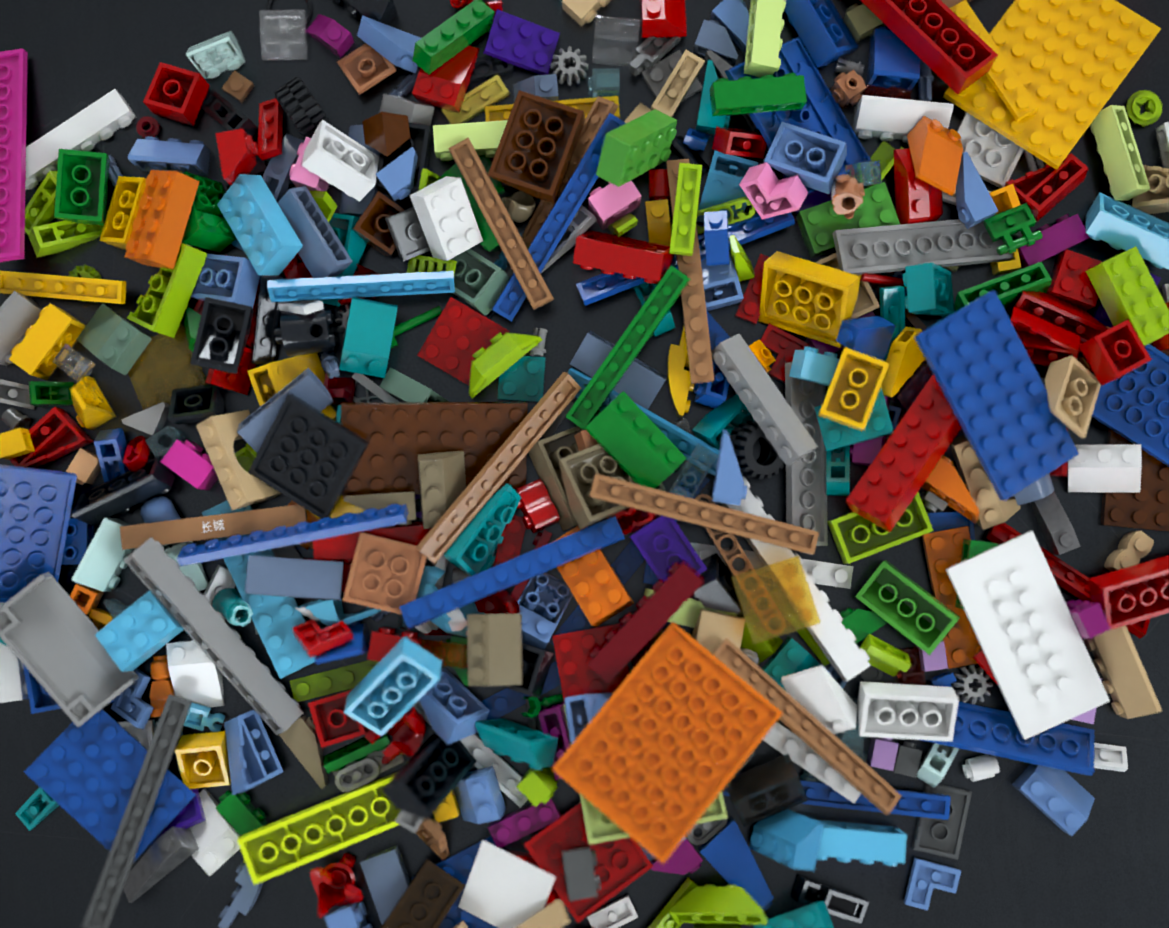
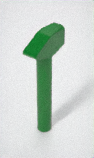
(409, 324)

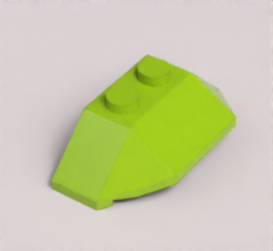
(497, 358)
(718, 906)

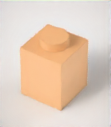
(85, 466)

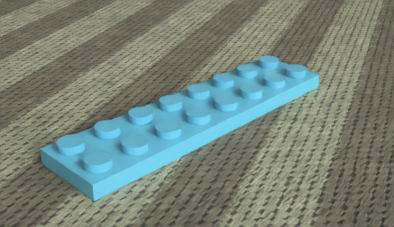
(271, 614)

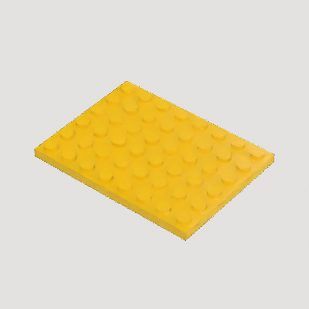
(1069, 62)

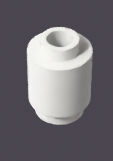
(980, 767)

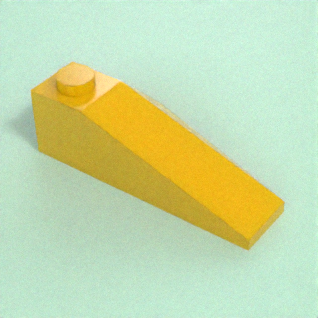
(90, 404)

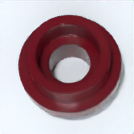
(154, 129)

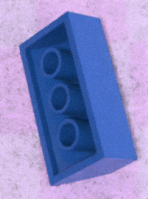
(820, 30)

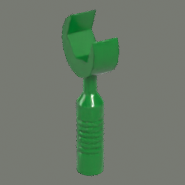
(535, 704)

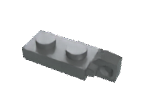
(651, 52)

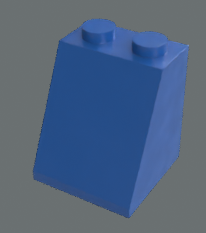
(891, 61)

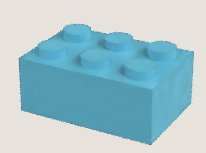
(138, 632)

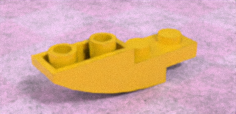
(678, 378)

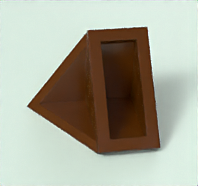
(386, 131)

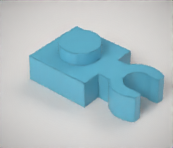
(200, 717)

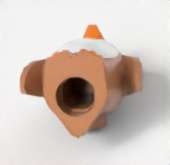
(846, 195)

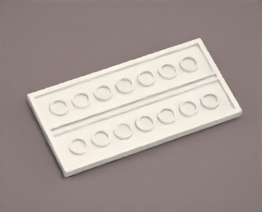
(1027, 635)

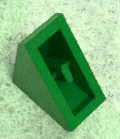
(50, 394)

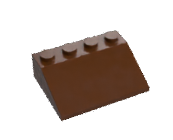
(537, 146)

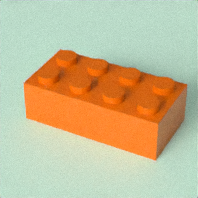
(161, 218)
(595, 585)

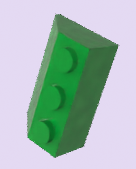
(82, 186)

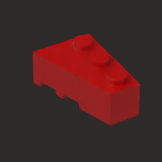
(1048, 186)
(1042, 339)
(53, 438)

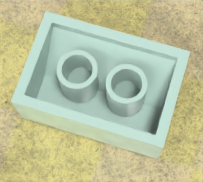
(103, 558)

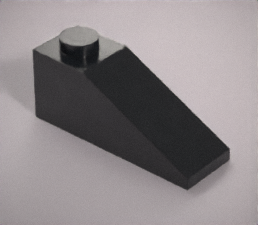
(228, 115)

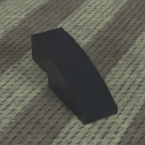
(837, 901)

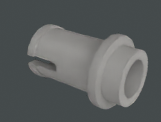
(847, 66)
(538, 350)

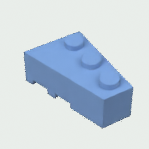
(249, 752)

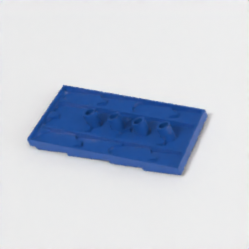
(818, 115)

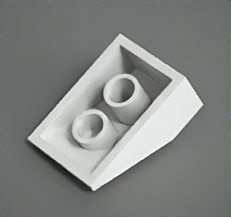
(194, 674)
(822, 698)
(214, 836)

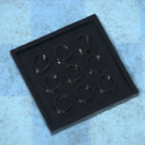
(308, 456)

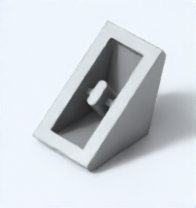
(149, 420)

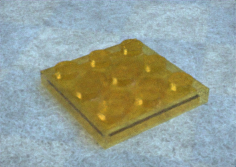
(164, 367)
(775, 600)

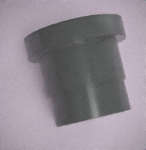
(15, 419)

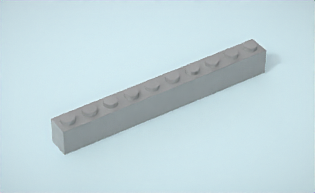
(214, 636)

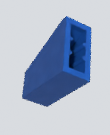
(867, 335)

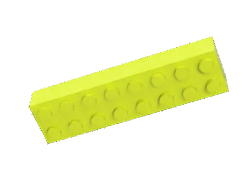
(318, 830)

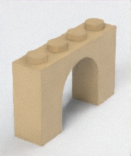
(238, 485)

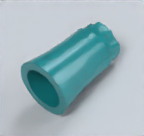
(232, 606)

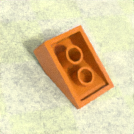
(936, 154)
(948, 486)

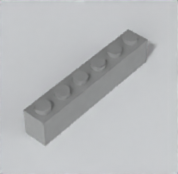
(763, 400)

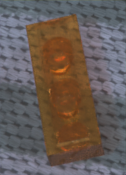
(449, 653)

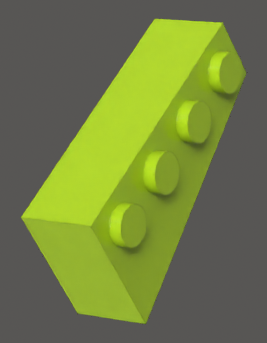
(169, 293)

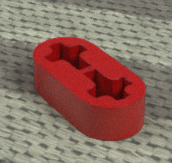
(136, 453)

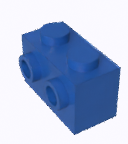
(712, 393)
(77, 541)

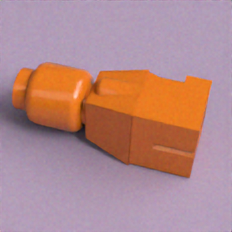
(161, 686)

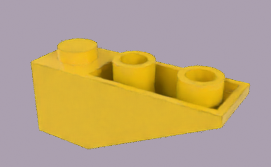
(903, 360)

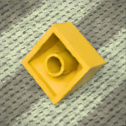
(203, 760)

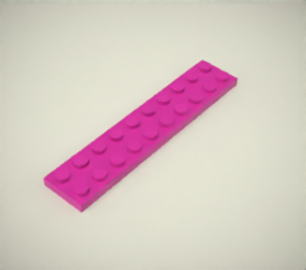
(12, 153)

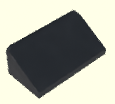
(682, 151)

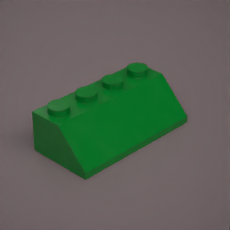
(635, 442)

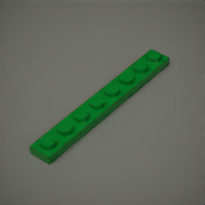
(628, 347)

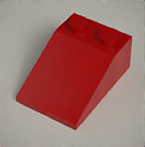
(448, 83)

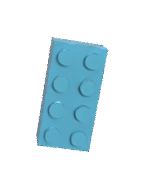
(259, 225)
(1129, 227)
(393, 686)
(862, 842)

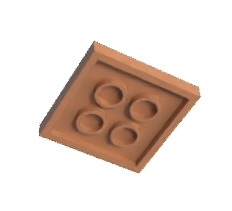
(384, 573)

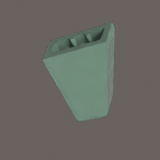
(408, 389)

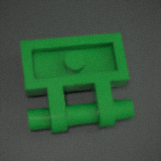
(1011, 222)

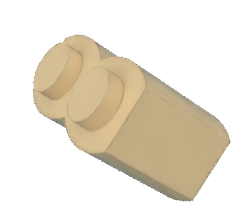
(1130, 550)

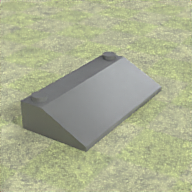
(61, 649)

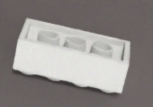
(895, 117)
(906, 711)

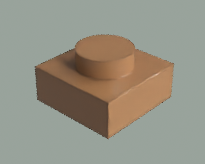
(238, 86)

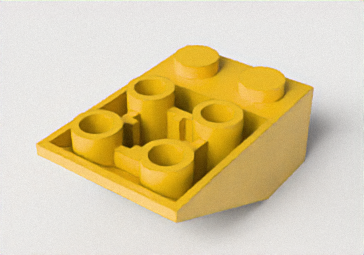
(274, 376)

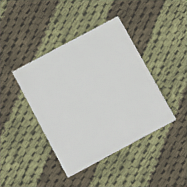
(504, 888)

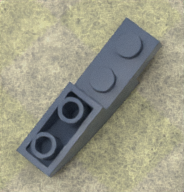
(277, 172)
(243, 896)

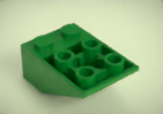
(206, 223)

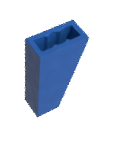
(735, 863)

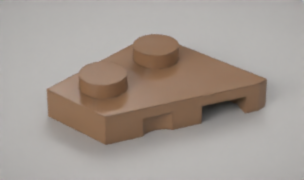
(433, 837)

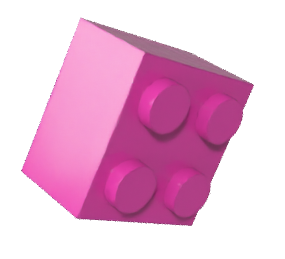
(191, 464)

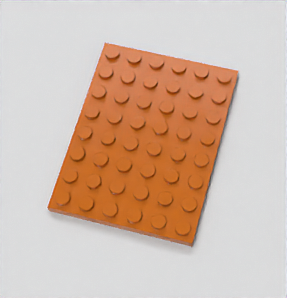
(667, 742)

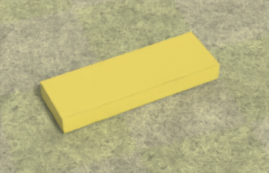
(474, 101)

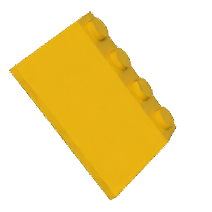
(807, 297)

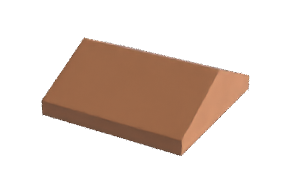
(365, 68)

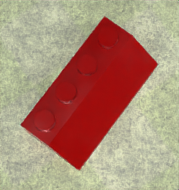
(622, 255)

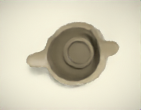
(519, 206)

